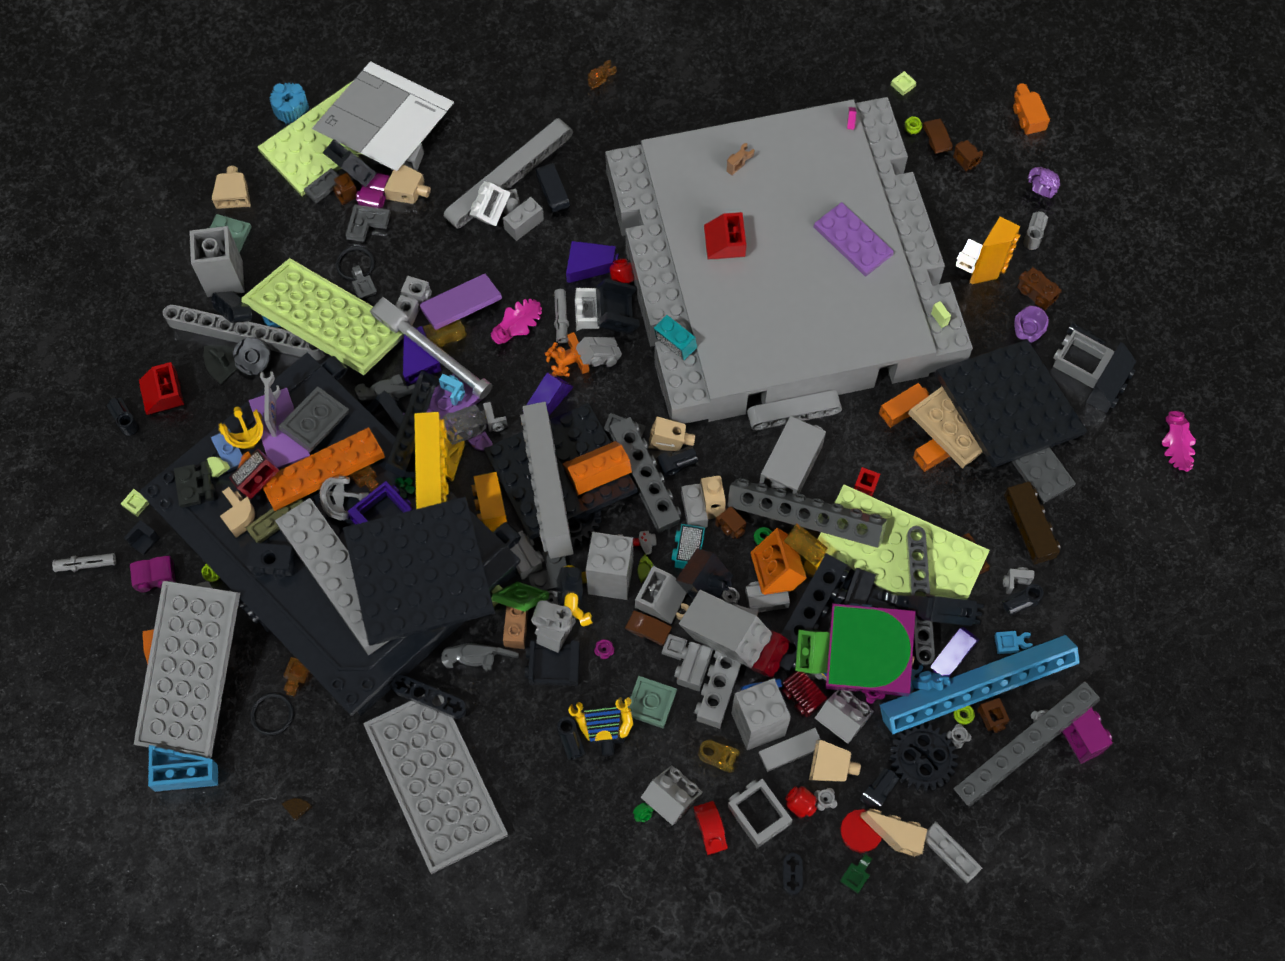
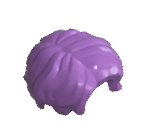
(1044, 181)
(1031, 323)

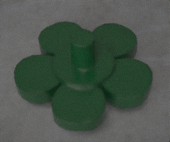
(405, 487)

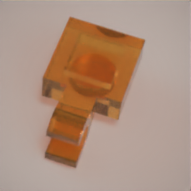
(599, 75)
(365, 477)
(294, 673)

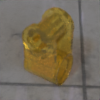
(720, 755)

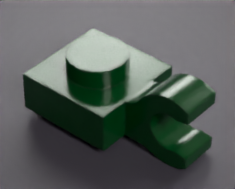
(855, 875)

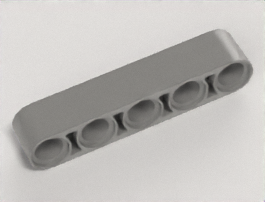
(804, 407)

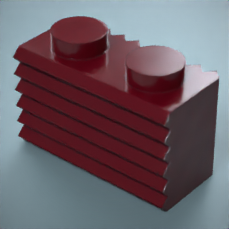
(803, 693)

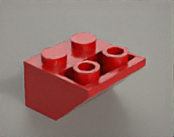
(725, 236)
(161, 389)

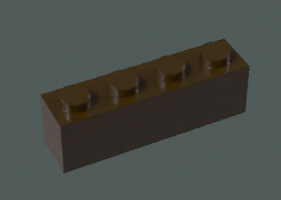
(1032, 522)

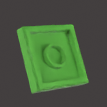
(520, 596)

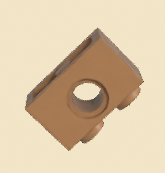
(515, 628)

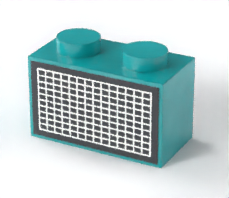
(675, 337)
(688, 540)

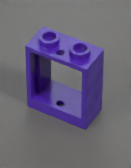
(357, 511)

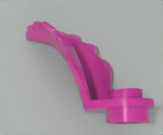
(517, 321)
(1179, 441)

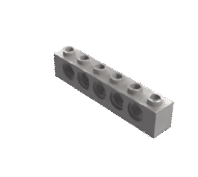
(715, 714)

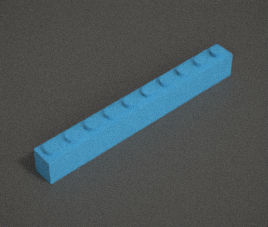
(980, 684)

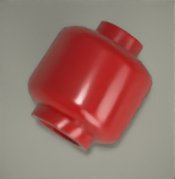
(622, 271)
(801, 801)

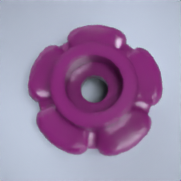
(604, 644)

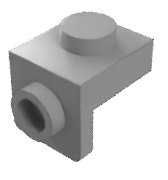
(494, 424)
(1017, 576)

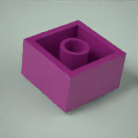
(1088, 736)

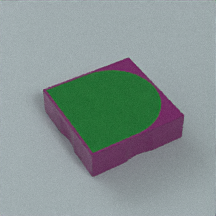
(870, 649)

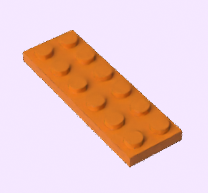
(310, 473)

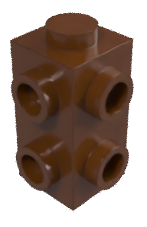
(1038, 288)

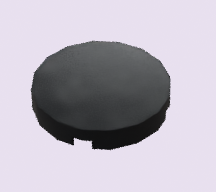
(252, 356)

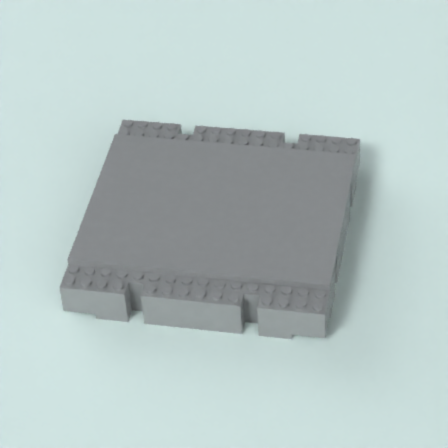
(794, 308)

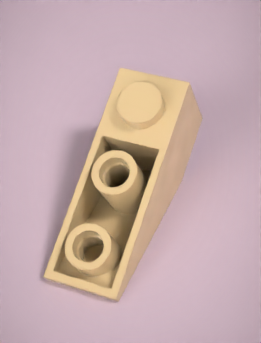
(901, 836)

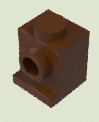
(967, 155)
(344, 189)
(731, 523)
(996, 709)

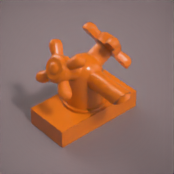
(566, 357)

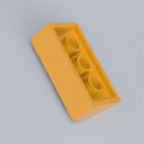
(996, 251)

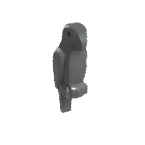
(394, 386)
(474, 655)

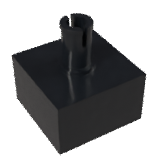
(704, 573)

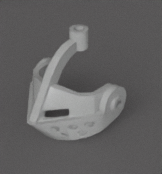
(337, 510)

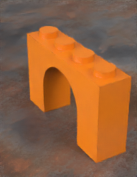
(898, 409)

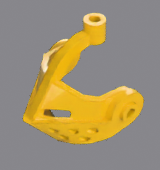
(248, 437)

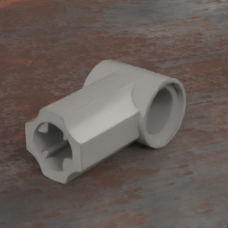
(1035, 230)

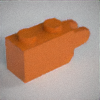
(1030, 110)

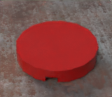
(858, 834)

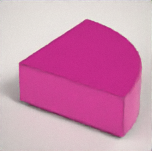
(851, 118)

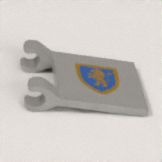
(270, 402)

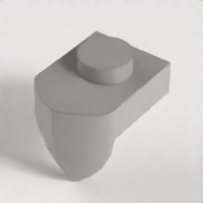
(512, 202)

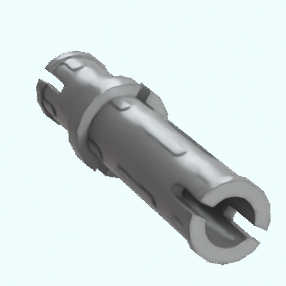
(561, 323)
(61, 565)

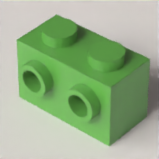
(812, 651)

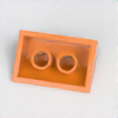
(598, 467)
(777, 564)

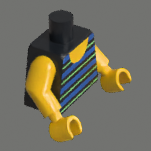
(570, 592)
(605, 725)

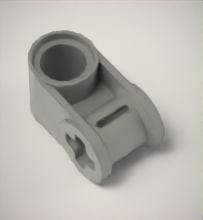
(551, 615)

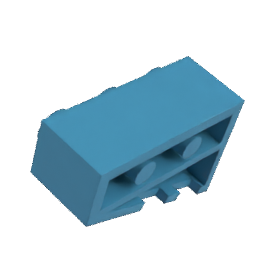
(179, 771)

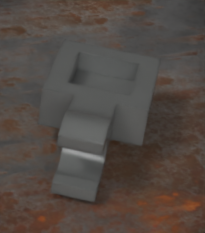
(362, 285)

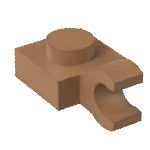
(738, 160)

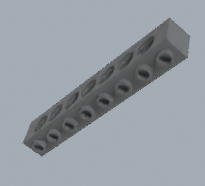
(815, 521)
(1027, 744)

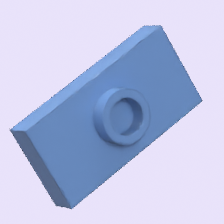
(227, 452)

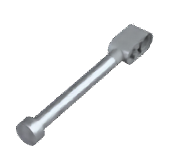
(397, 321)

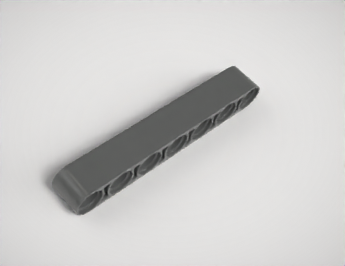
(923, 585)

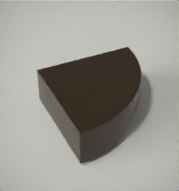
(296, 807)

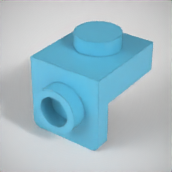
(454, 386)

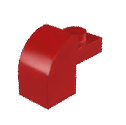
(867, 481)
(710, 827)

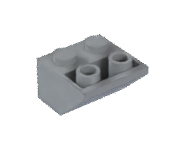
(660, 595)
(844, 714)
(671, 794)

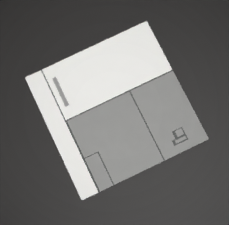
(383, 116)

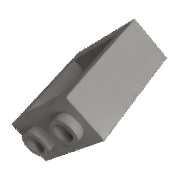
(1088, 345)
(772, 830)

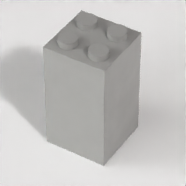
(216, 260)
(793, 456)
(609, 565)
(725, 628)
(760, 714)

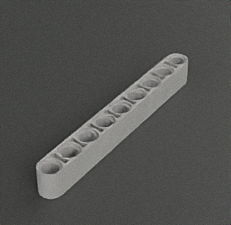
(512, 169)
(233, 333)

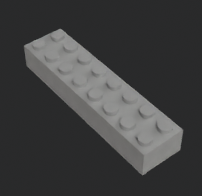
(546, 481)
(327, 563)

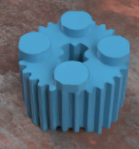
(288, 102)

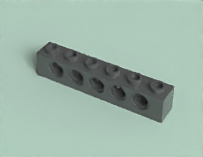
(661, 520)

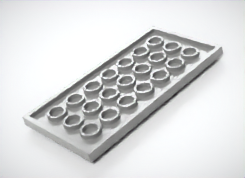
(187, 668)
(435, 783)

